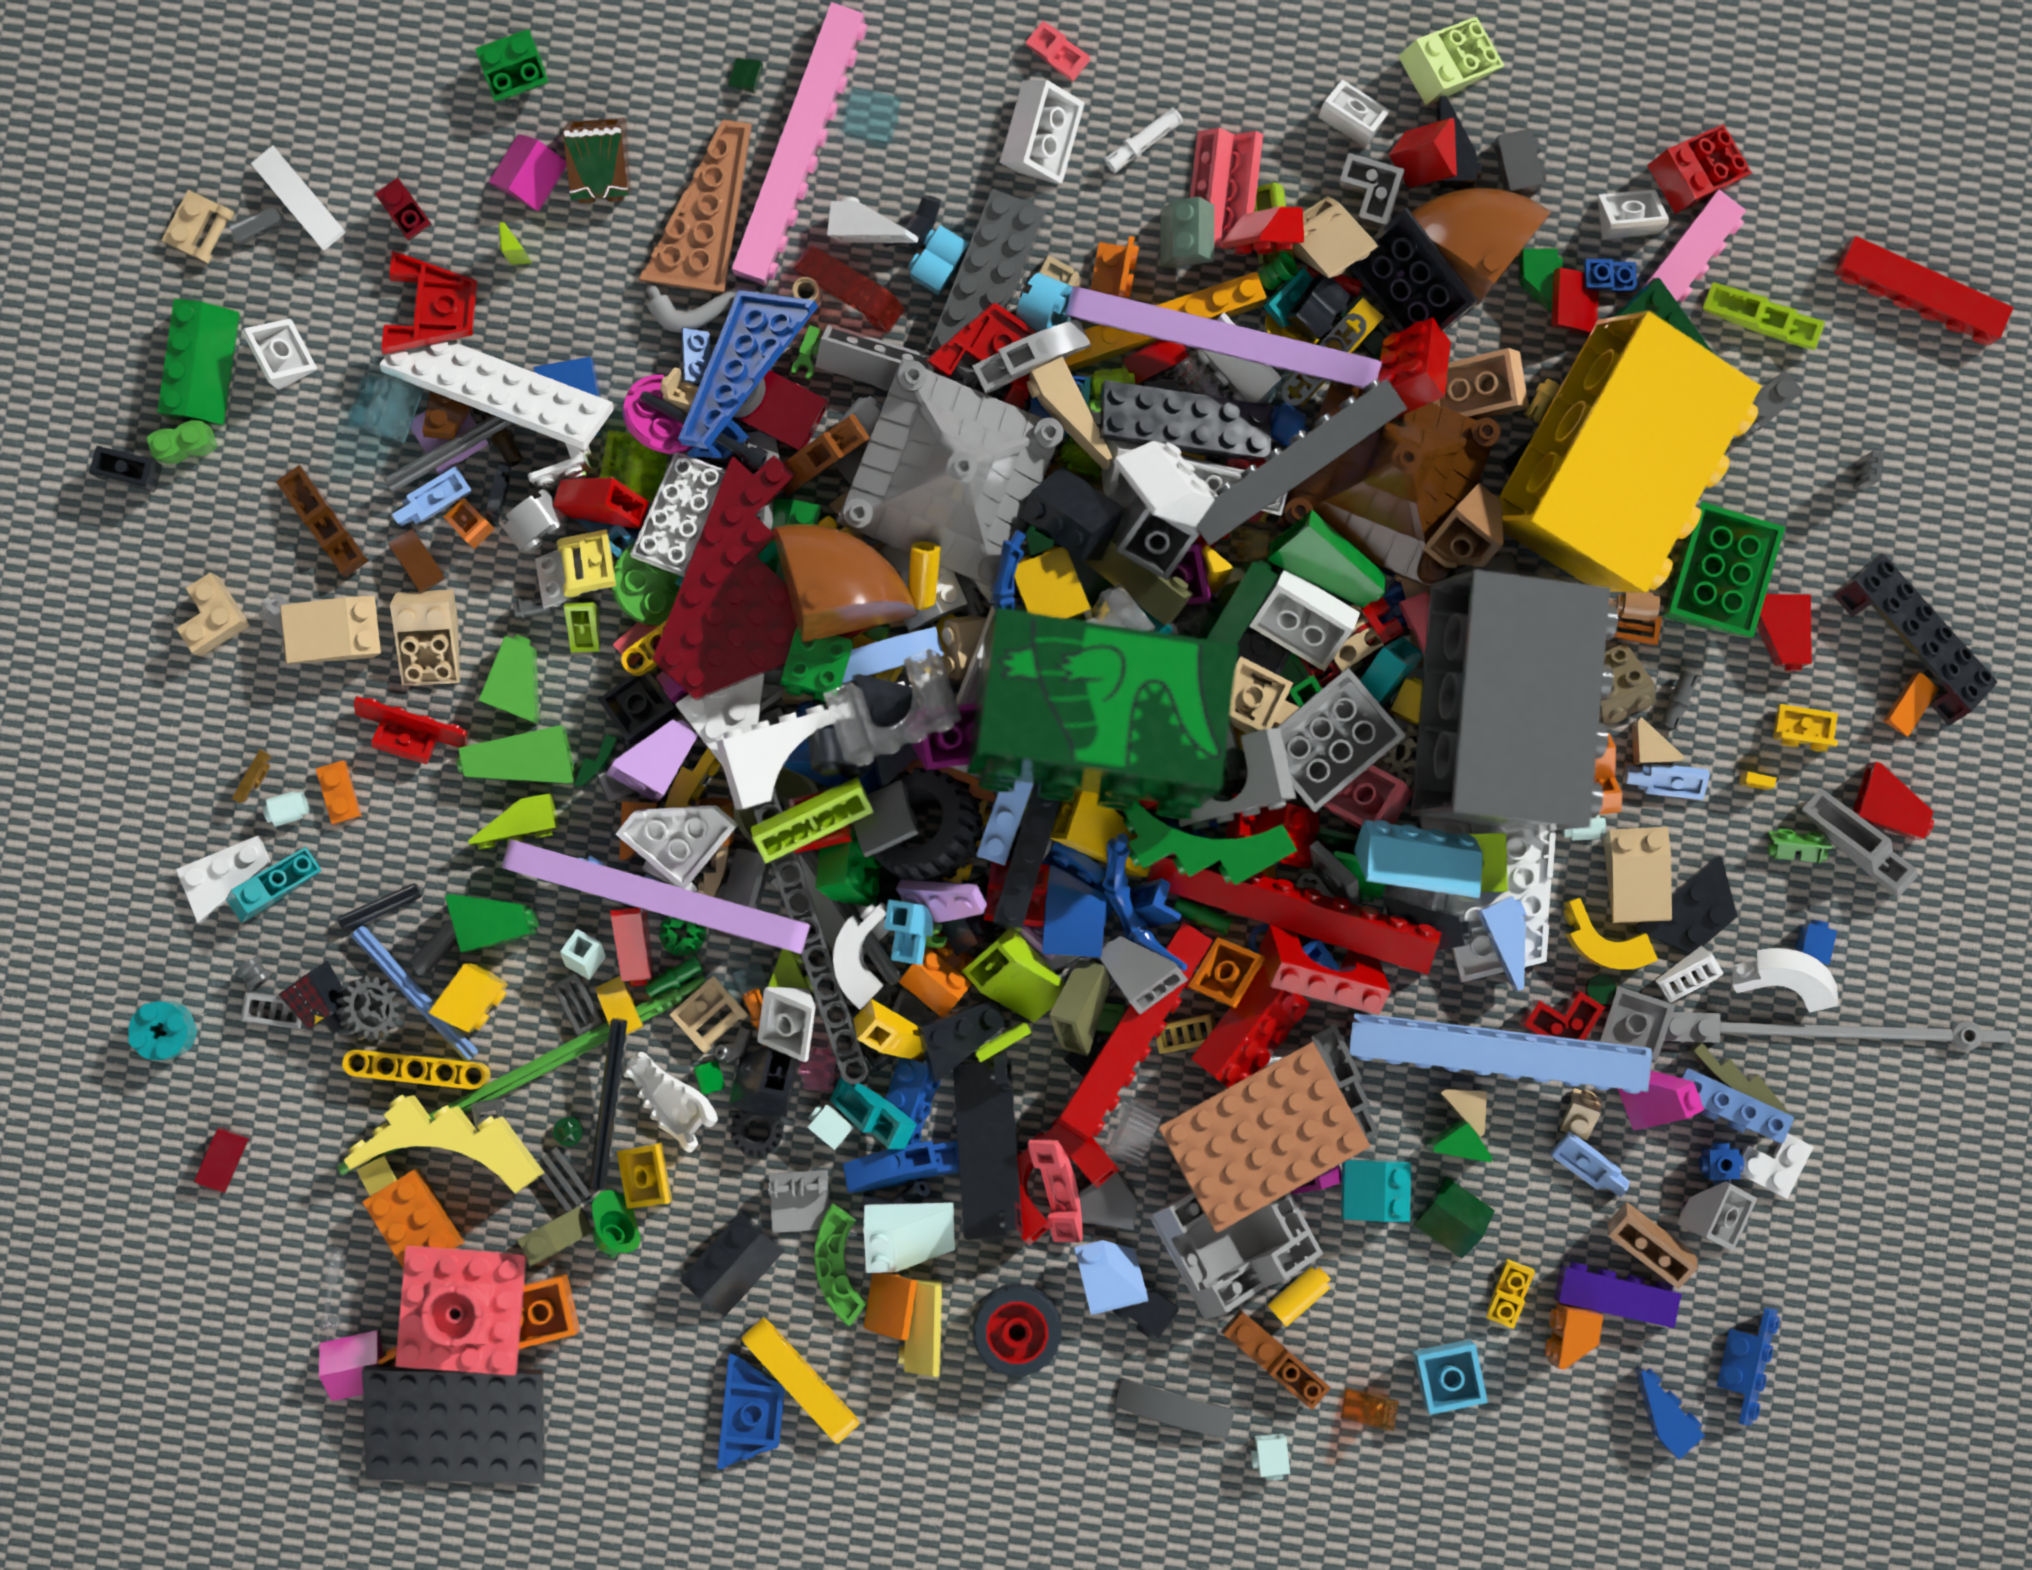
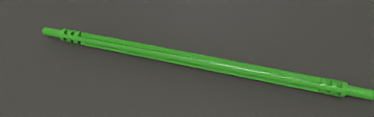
(560, 1055)

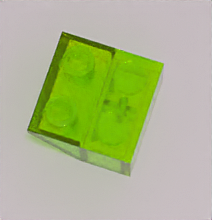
(633, 464)

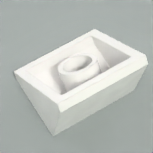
(1353, 113)
(1631, 214)
(280, 352)
(787, 1021)

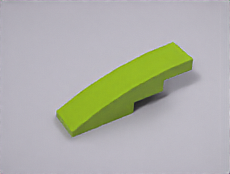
(1763, 316)

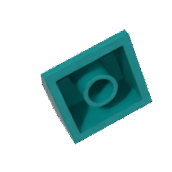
(1376, 1190)

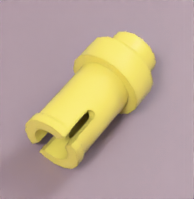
(1545, 395)

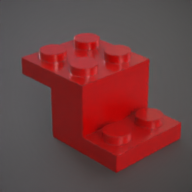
(1298, 822)

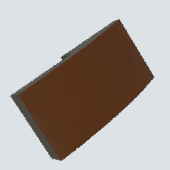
(416, 561)

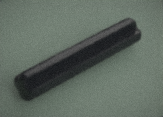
(379, 907)

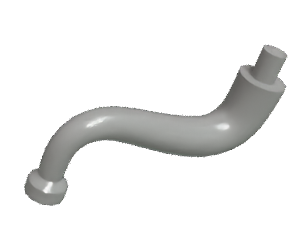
(674, 321)

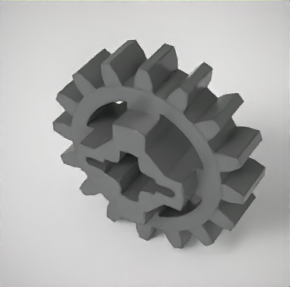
(368, 1008)

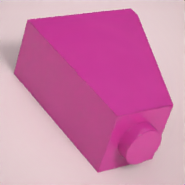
(1665, 1102)

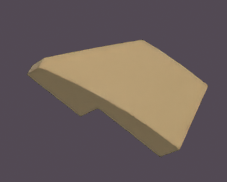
(1059, 271)

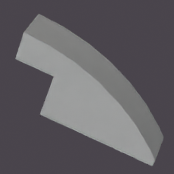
(1860, 842)

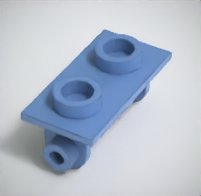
(695, 354)

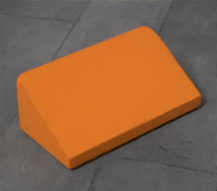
(1911, 704)

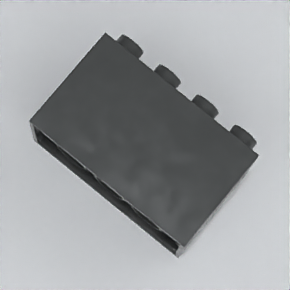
(1513, 702)

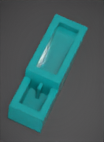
(873, 1114)

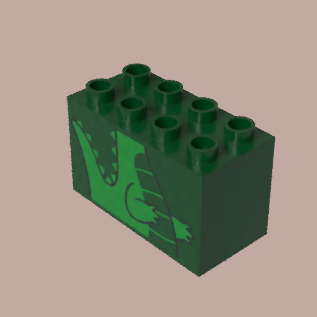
(1101, 712)

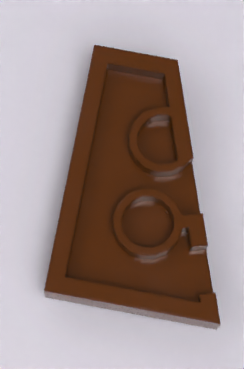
(443, 417)

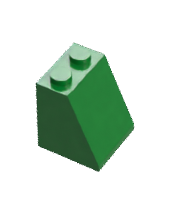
(489, 923)

